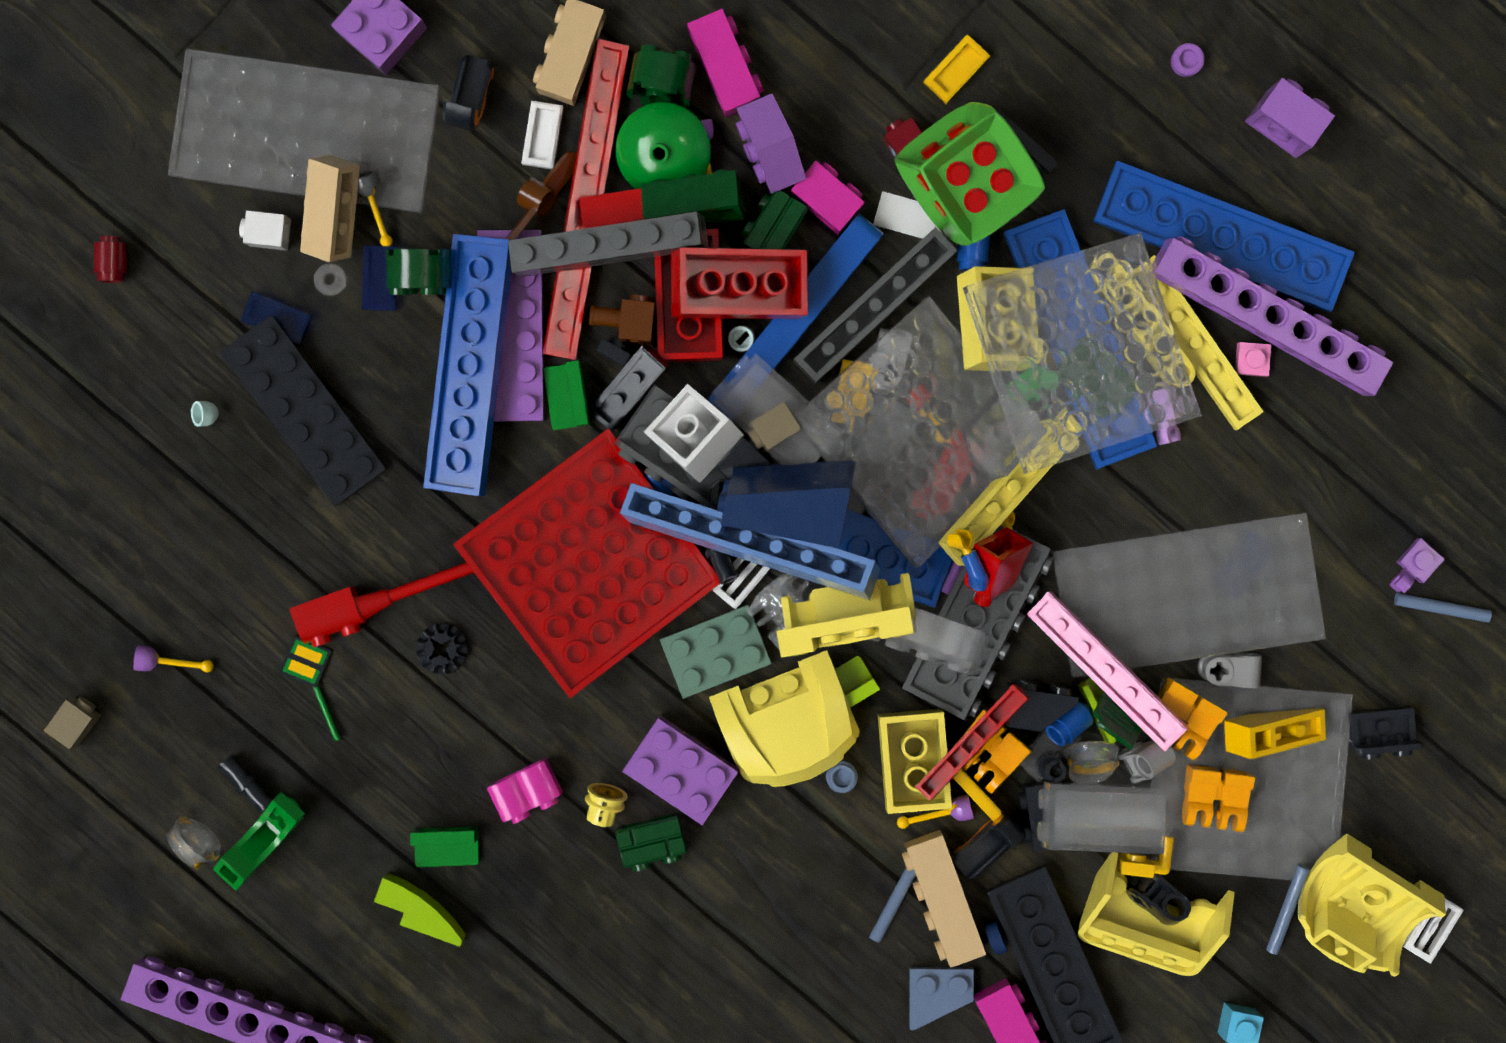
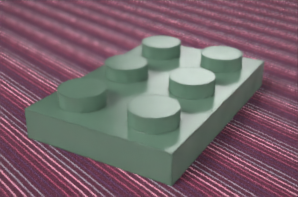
(715, 651)

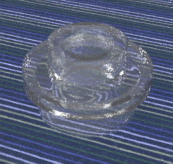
(339, 283)

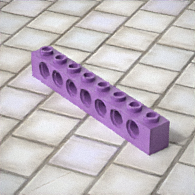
(1371, 364)
(143, 992)

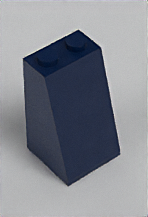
(790, 500)

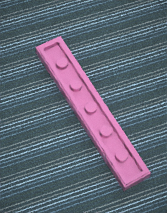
(1107, 671)

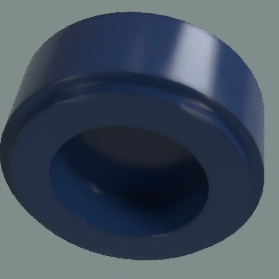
(996, 938)

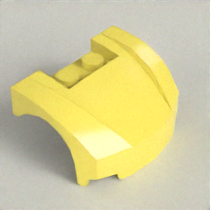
(843, 618)
(788, 724)
(1362, 909)

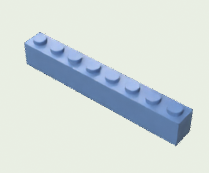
(703, 527)

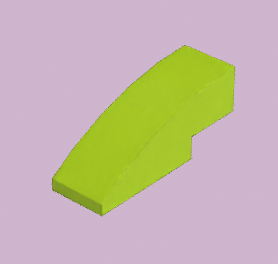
(419, 910)

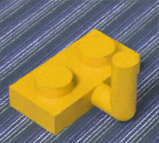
(1138, 865)

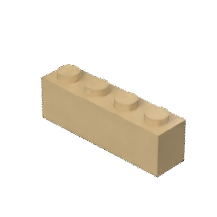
(944, 898)

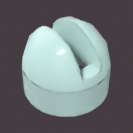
(736, 333)
(204, 413)

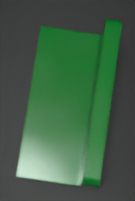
(566, 396)
(445, 846)

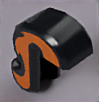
(469, 93)
(988, 845)

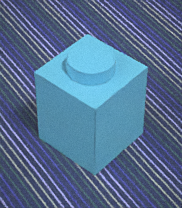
(1240, 1024)

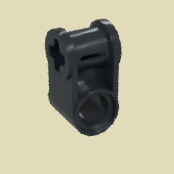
(1157, 897)

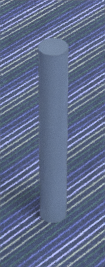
(1442, 607)
(892, 905)
(1287, 909)

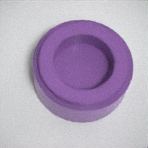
(1187, 60)

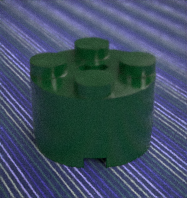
(661, 76)
(418, 269)

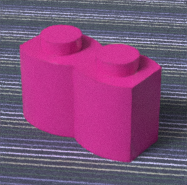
(525, 790)

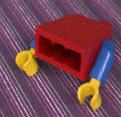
(993, 561)

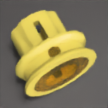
(604, 802)

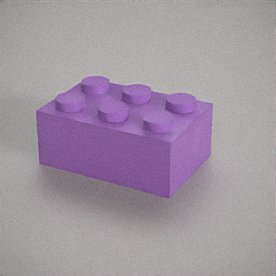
(681, 770)

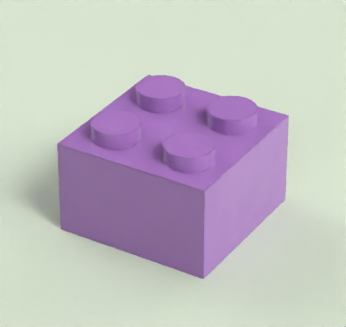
(379, 30)
(1290, 117)
(769, 144)

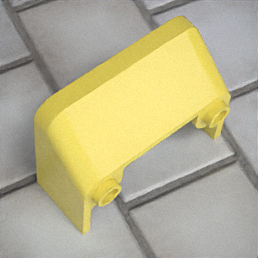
(1127, 929)

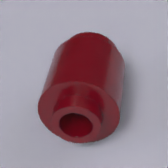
(110, 259)

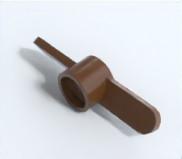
(540, 196)

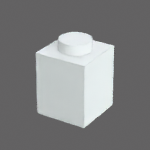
(265, 230)

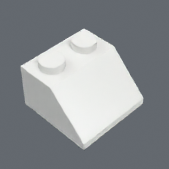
(694, 433)

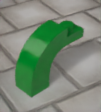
(259, 841)

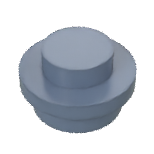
(842, 777)

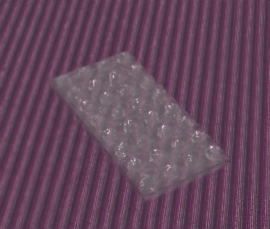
(264, 119)
(1196, 591)

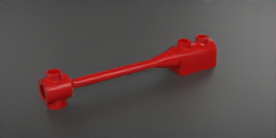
(339, 610)

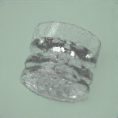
(770, 601)

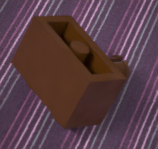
(633, 319)

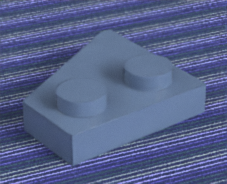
(937, 992)

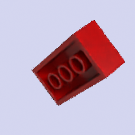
(739, 283)
(684, 337)

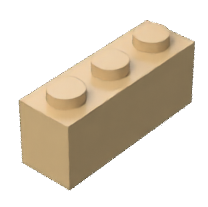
(569, 51)
(329, 208)

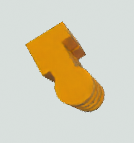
(1196, 711)
(1005, 759)
(1208, 784)

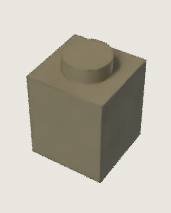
(773, 427)
(73, 722)

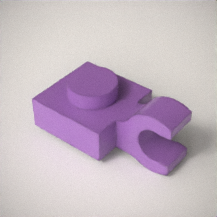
(1417, 563)

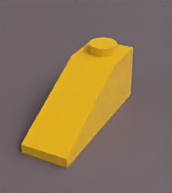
(1274, 732)

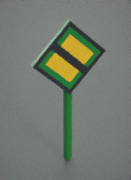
(307, 666)

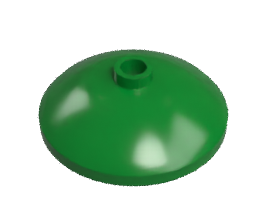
(667, 127)

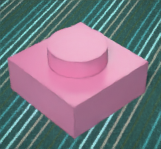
(1253, 359)

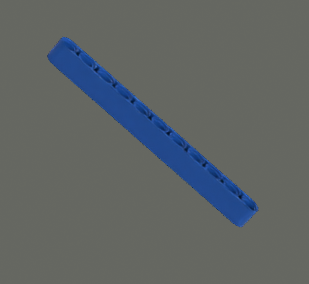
(821, 287)

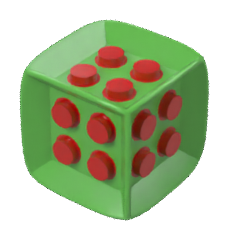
(970, 173)

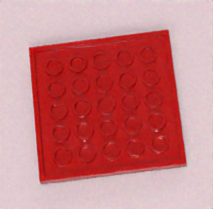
(577, 572)

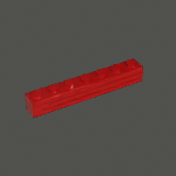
(972, 742)

